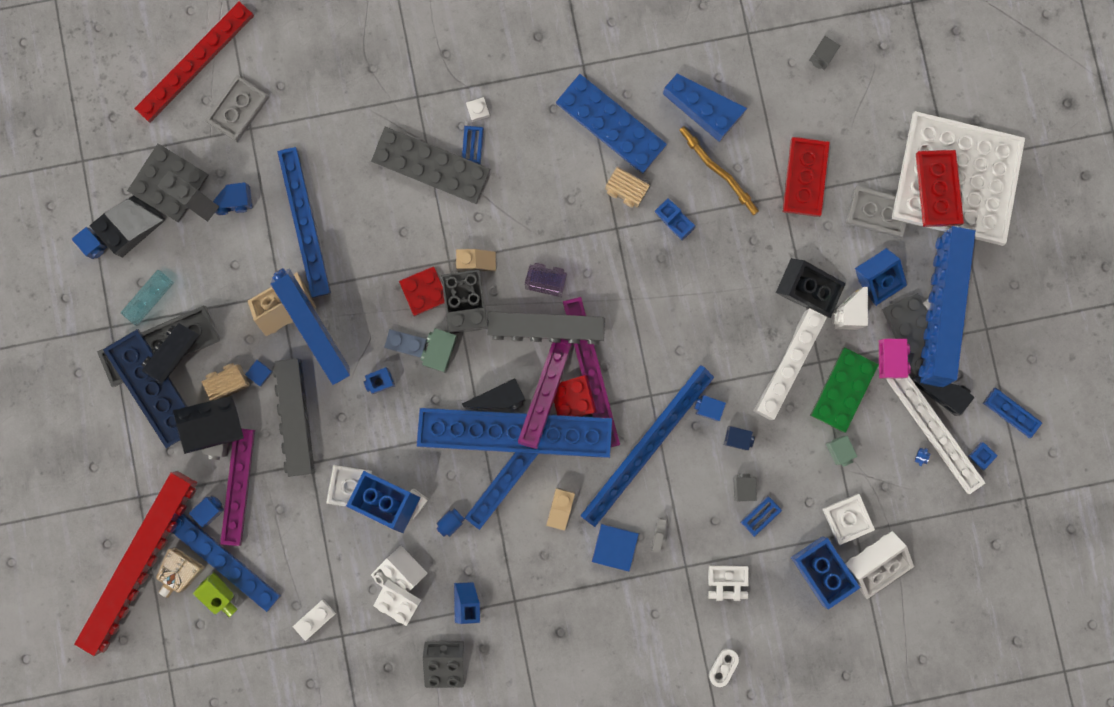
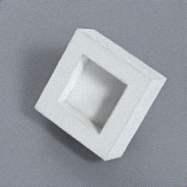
(477, 109)

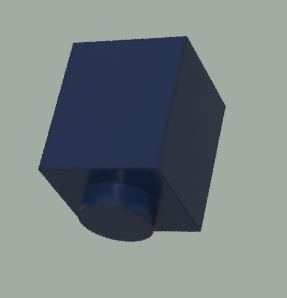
(739, 438)

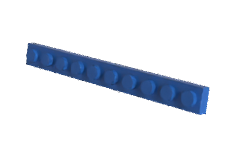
(647, 446)

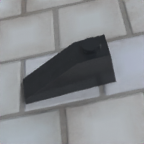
(951, 397)

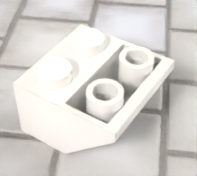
(399, 569)

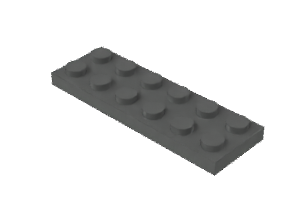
(430, 165)
(196, 320)

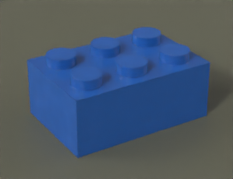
(383, 502)
(825, 572)

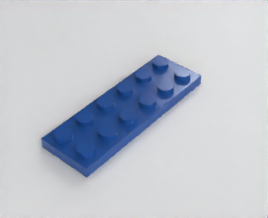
(611, 123)

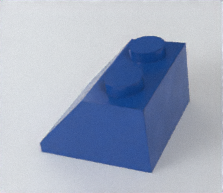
(882, 276)

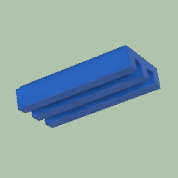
(480, 140)
(772, 505)

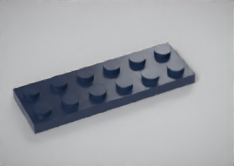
(154, 399)

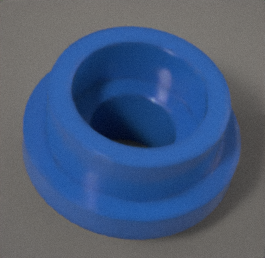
(922, 456)

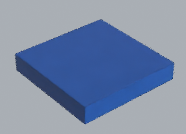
(615, 547)

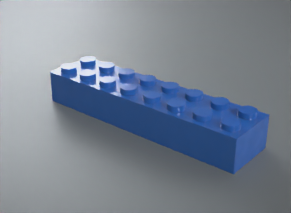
(947, 307)

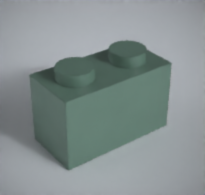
(439, 350)

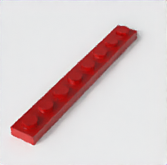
(194, 62)

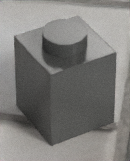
(824, 53)
(745, 488)

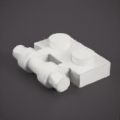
(727, 576)

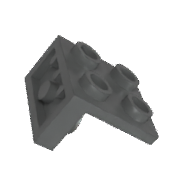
(443, 664)

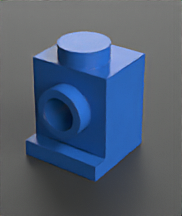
(387, 381)

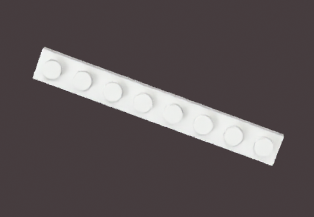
(937, 433)

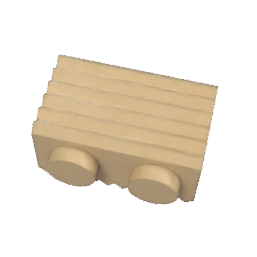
(626, 187)
(225, 382)

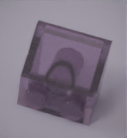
(546, 280)

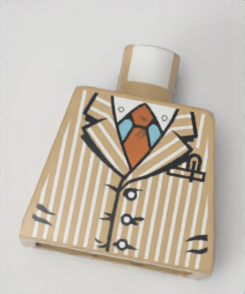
(177, 572)

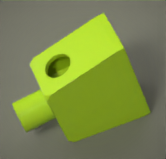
(211, 590)

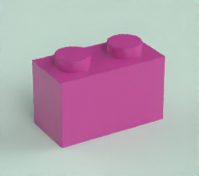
(893, 359)

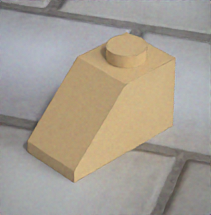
(475, 260)
(560, 509)

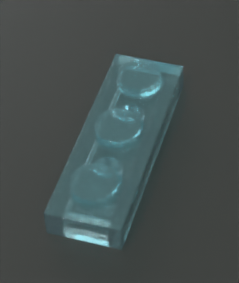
(147, 297)

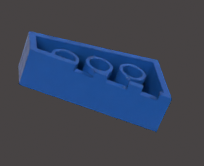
(707, 108)

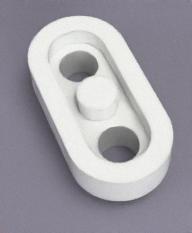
(723, 667)

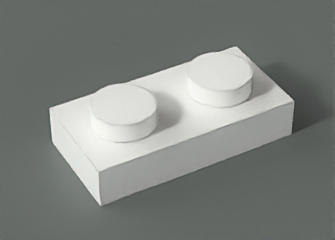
(314, 620)

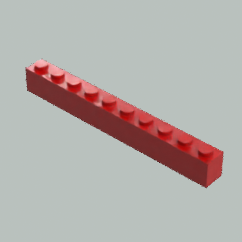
(136, 563)

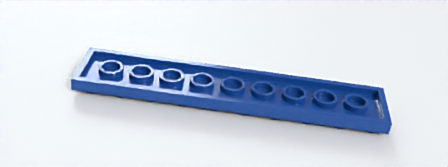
(502, 430)

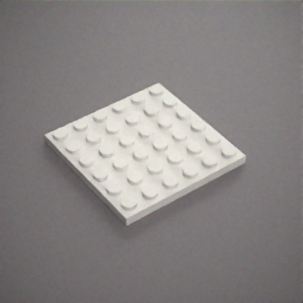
(986, 171)

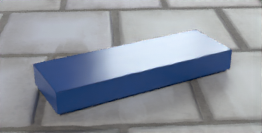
(1012, 413)

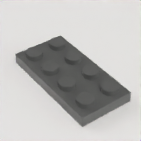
(909, 322)

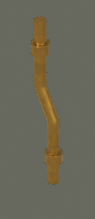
(694, 143)

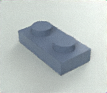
(405, 343)

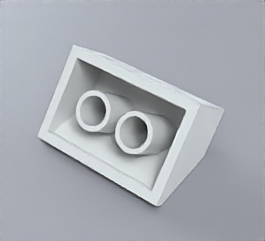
(880, 564)

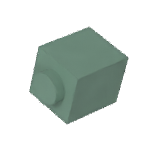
(841, 451)

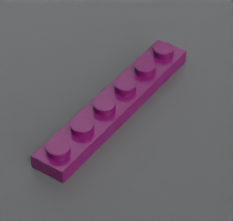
(545, 394)
(237, 489)

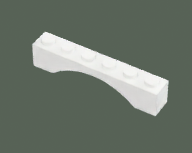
(786, 373)

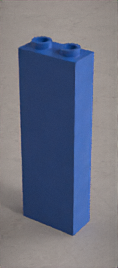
(310, 325)

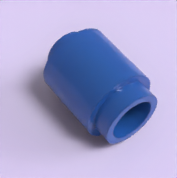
(450, 523)

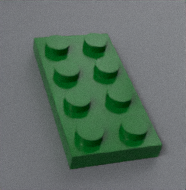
(844, 390)

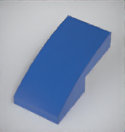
(674, 219)

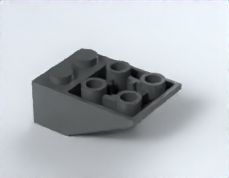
(464, 301)

